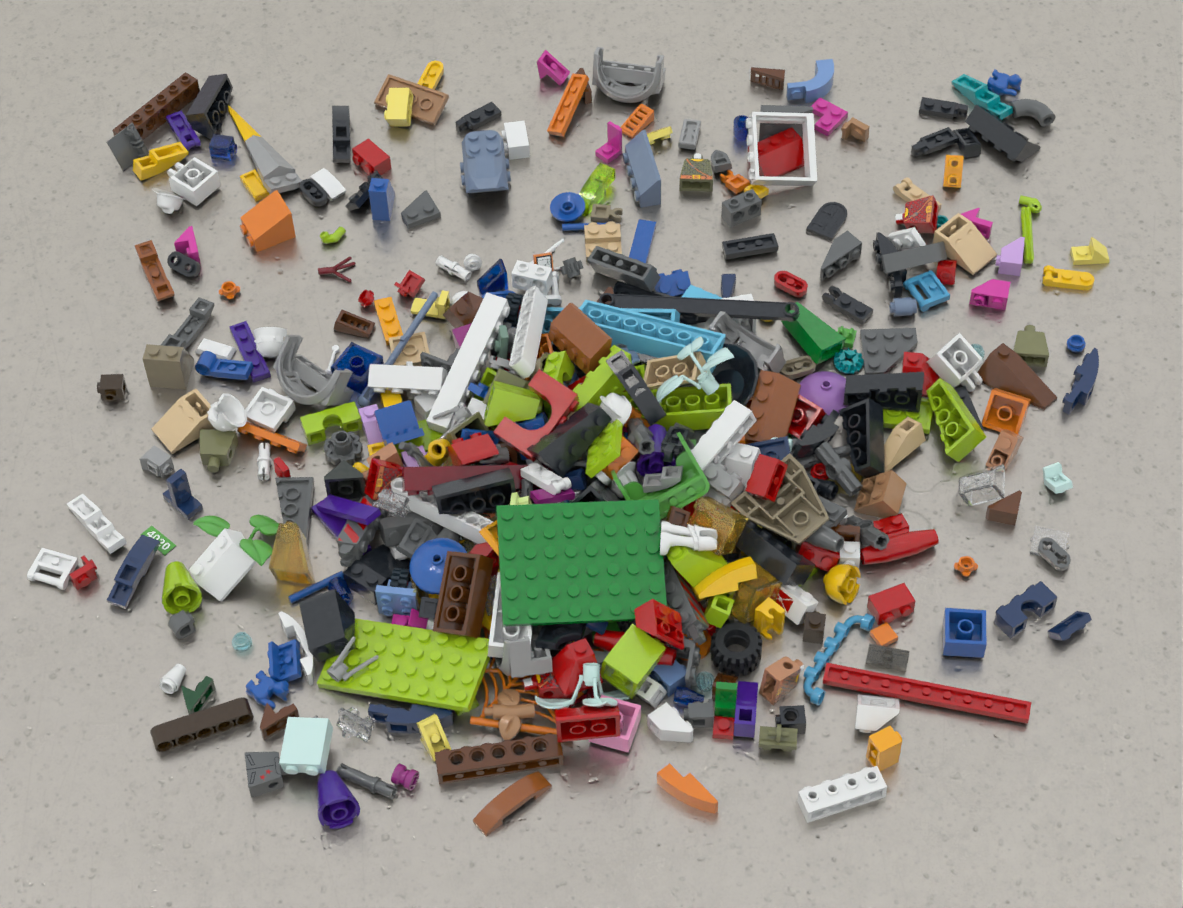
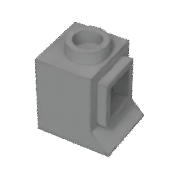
(157, 462)

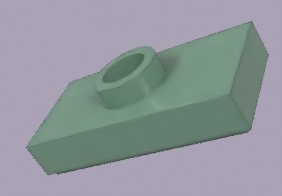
(501, 344)

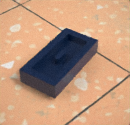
(1069, 625)

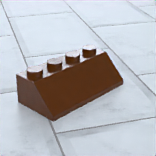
(463, 594)

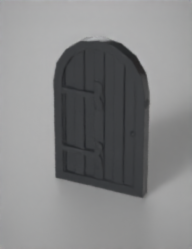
(828, 220)

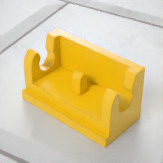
(769, 617)

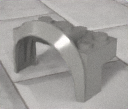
(639, 75)
(766, 355)
(329, 389)
(523, 658)

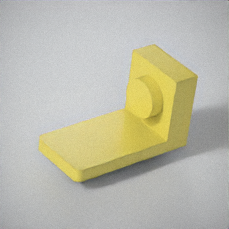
(438, 308)

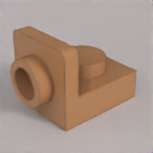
(855, 128)

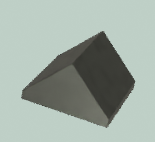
(345, 482)

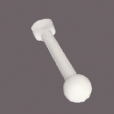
(335, 349)

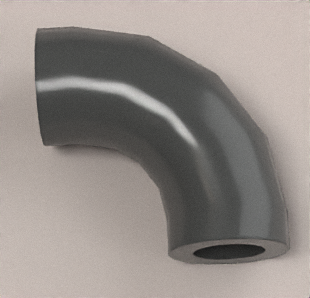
(1034, 109)

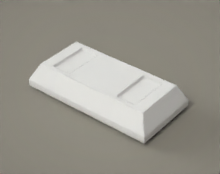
(220, 350)

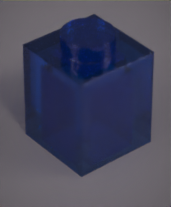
(222, 147)

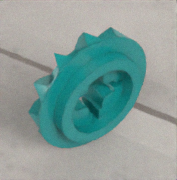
(847, 366)

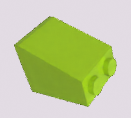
(510, 402)
(693, 564)
(632, 660)

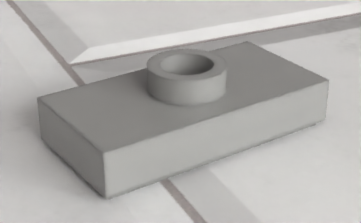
(689, 134)

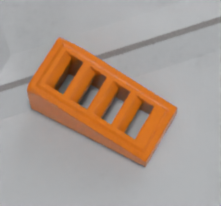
(642, 112)

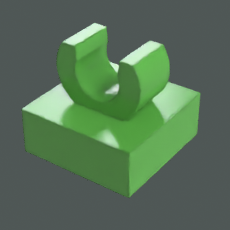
(849, 334)

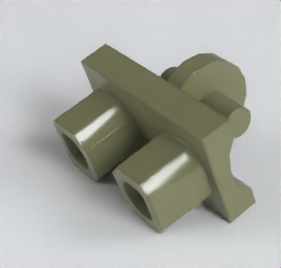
(778, 738)

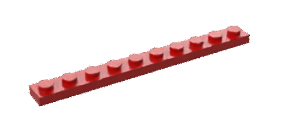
(927, 693)

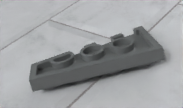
(296, 500)

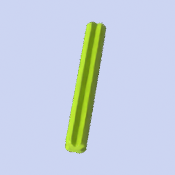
(1026, 220)

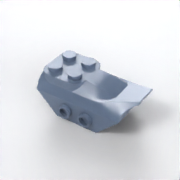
(484, 162)

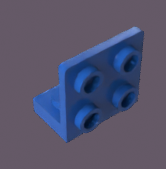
(398, 423)

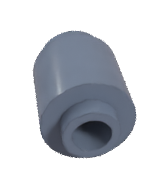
(903, 306)

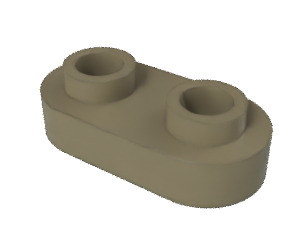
(795, 367)

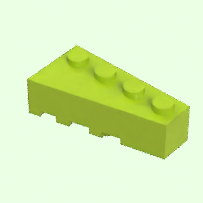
(600, 382)
(956, 423)

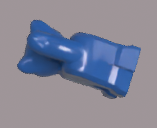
(1001, 81)
(266, 688)

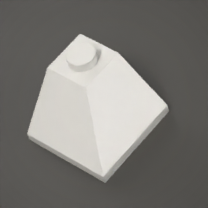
(874, 712)

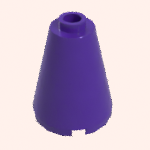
(653, 462)
(335, 801)

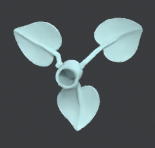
(705, 379)
(591, 677)

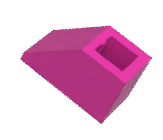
(991, 294)

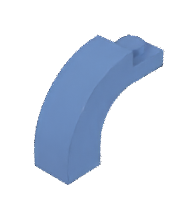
(816, 87)

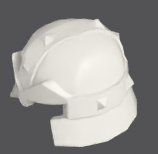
(269, 340)
(227, 413)

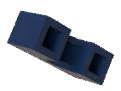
(1036, 598)

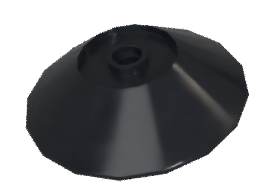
(740, 372)

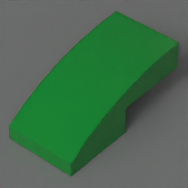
(725, 699)

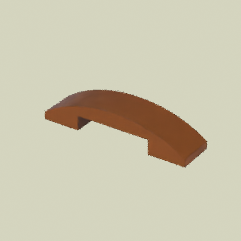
(154, 271)
(509, 800)

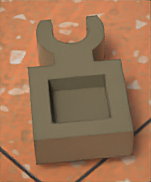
(603, 213)

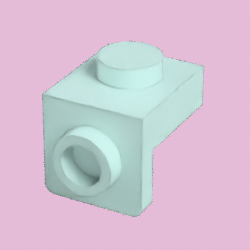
(1055, 479)

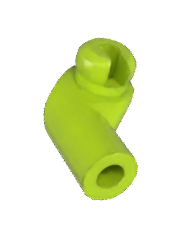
(1033, 203)
(332, 238)

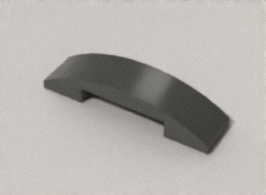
(914, 257)
(192, 326)

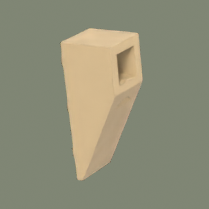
(902, 441)

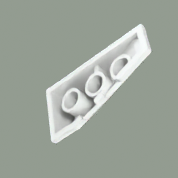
(498, 632)

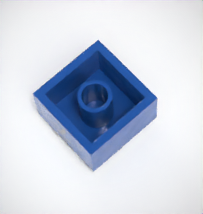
(964, 632)

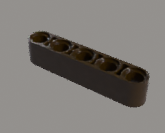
(201, 724)

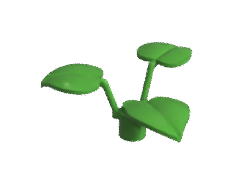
(256, 549)

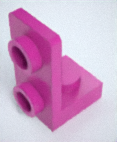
(613, 147)

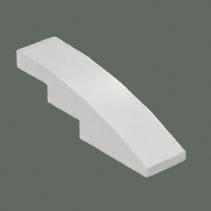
(96, 523)

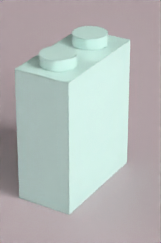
(306, 745)

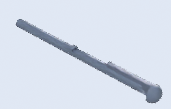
(363, 400)

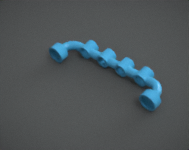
(831, 645)

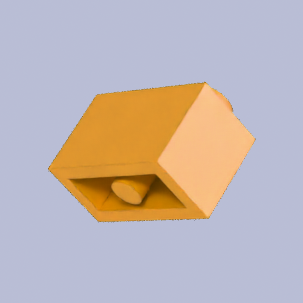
(884, 748)

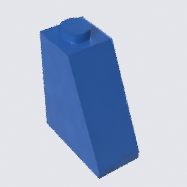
(381, 199)

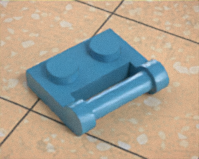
(930, 286)

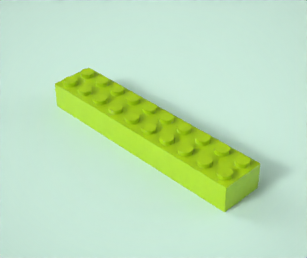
(686, 406)

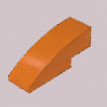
(686, 789)

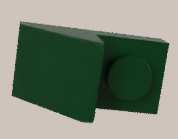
(197, 699)

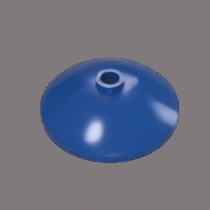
(424, 570)

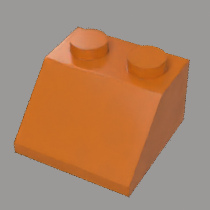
(1005, 411)

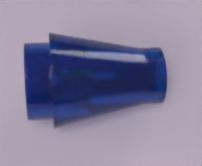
(685, 695)

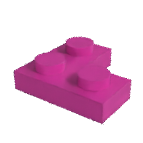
(830, 116)

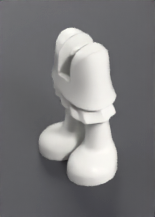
(697, 537)

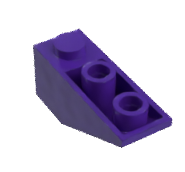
(746, 709)

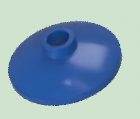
(567, 206)

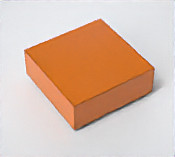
(884, 635)

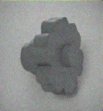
(343, 447)

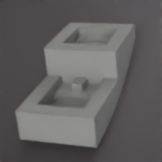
(670, 476)

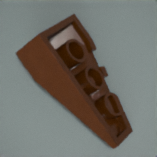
(1010, 373)

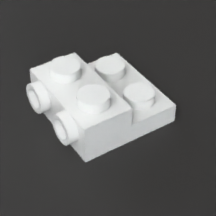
(269, 409)

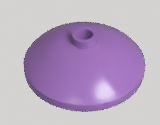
(826, 397)

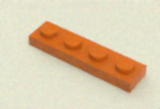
(568, 104)
(275, 439)

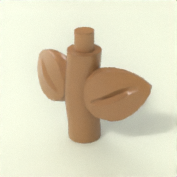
(510, 713)

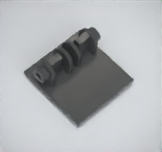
(127, 146)

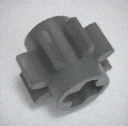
(571, 267)

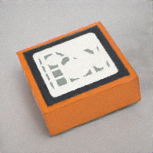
(543, 259)

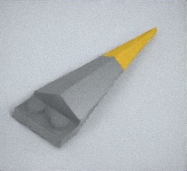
(271, 166)

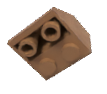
(881, 495)

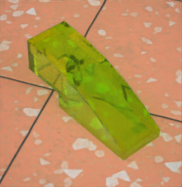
(596, 186)

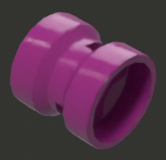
(405, 777)

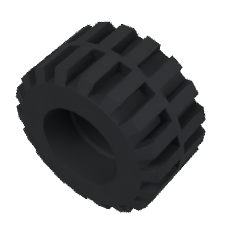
(736, 634)

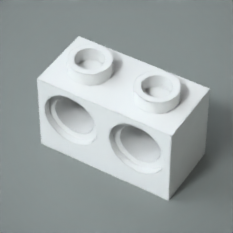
(528, 275)

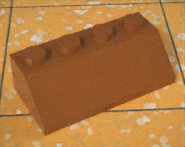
(580, 338)
(772, 406)

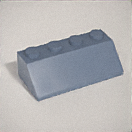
(643, 170)

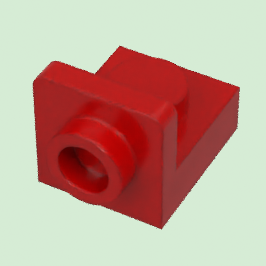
(946, 271)

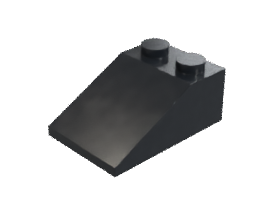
(372, 570)

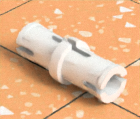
(453, 268)
(264, 461)

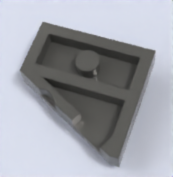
(420, 211)

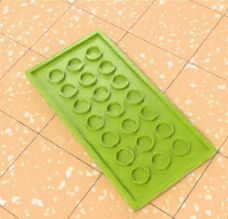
(412, 666)

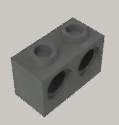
(741, 208)

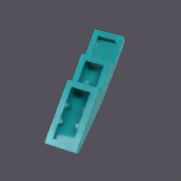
(978, 94)

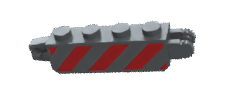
(356, 536)
(683, 600)

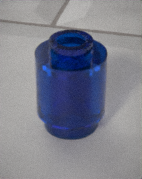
(739, 128)
(342, 588)

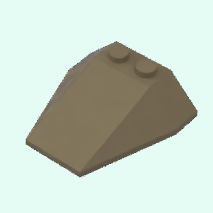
(795, 510)

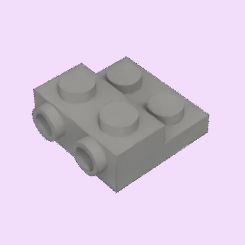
(723, 485)

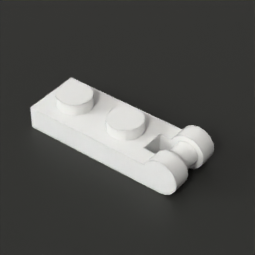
(545, 479)

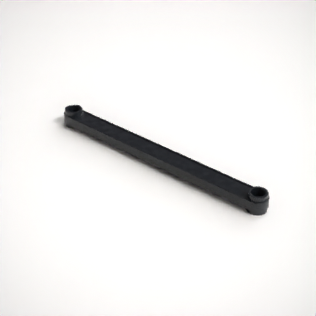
(707, 307)

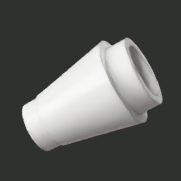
(171, 681)

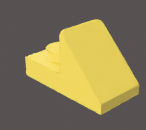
(1093, 254)
(433, 735)

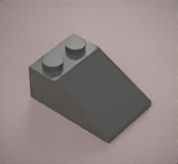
(769, 129)

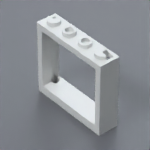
(807, 122)

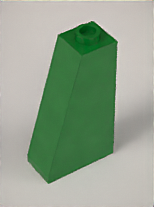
(814, 335)

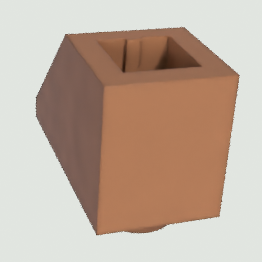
(1004, 449)

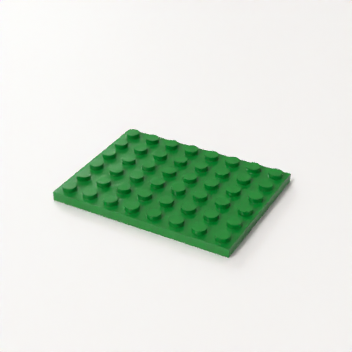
(579, 561)

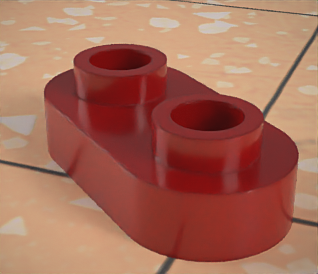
(792, 283)

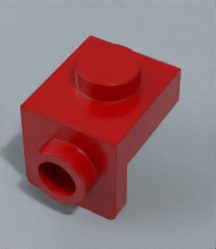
(410, 284)
(85, 574)

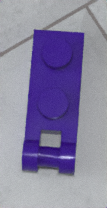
(183, 130)

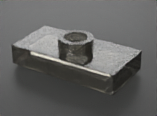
(887, 657)

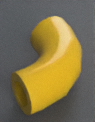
(438, 451)

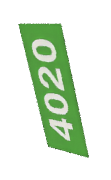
(165, 545)

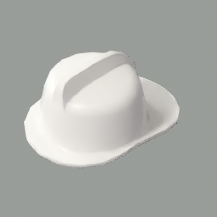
(168, 201)
(616, 407)
(626, 475)

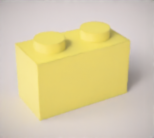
(399, 107)

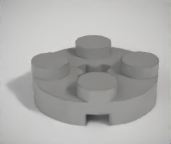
(501, 363)

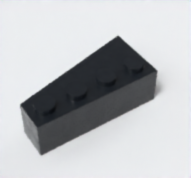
(475, 493)
(774, 555)

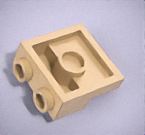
(604, 236)

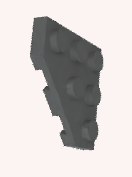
(885, 347)

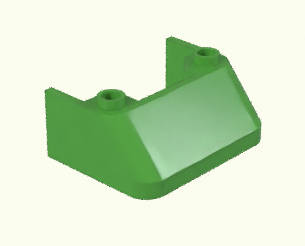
(691, 487)

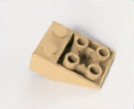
(964, 243)
(183, 421)

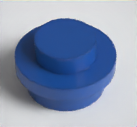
(1076, 343)

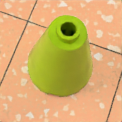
(180, 589)

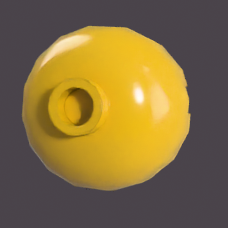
(841, 583)

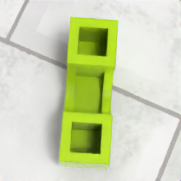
(558, 367)
(344, 416)
(719, 608)

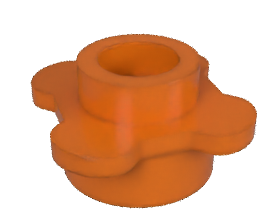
(229, 289)
(966, 561)

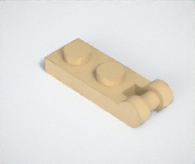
(913, 191)

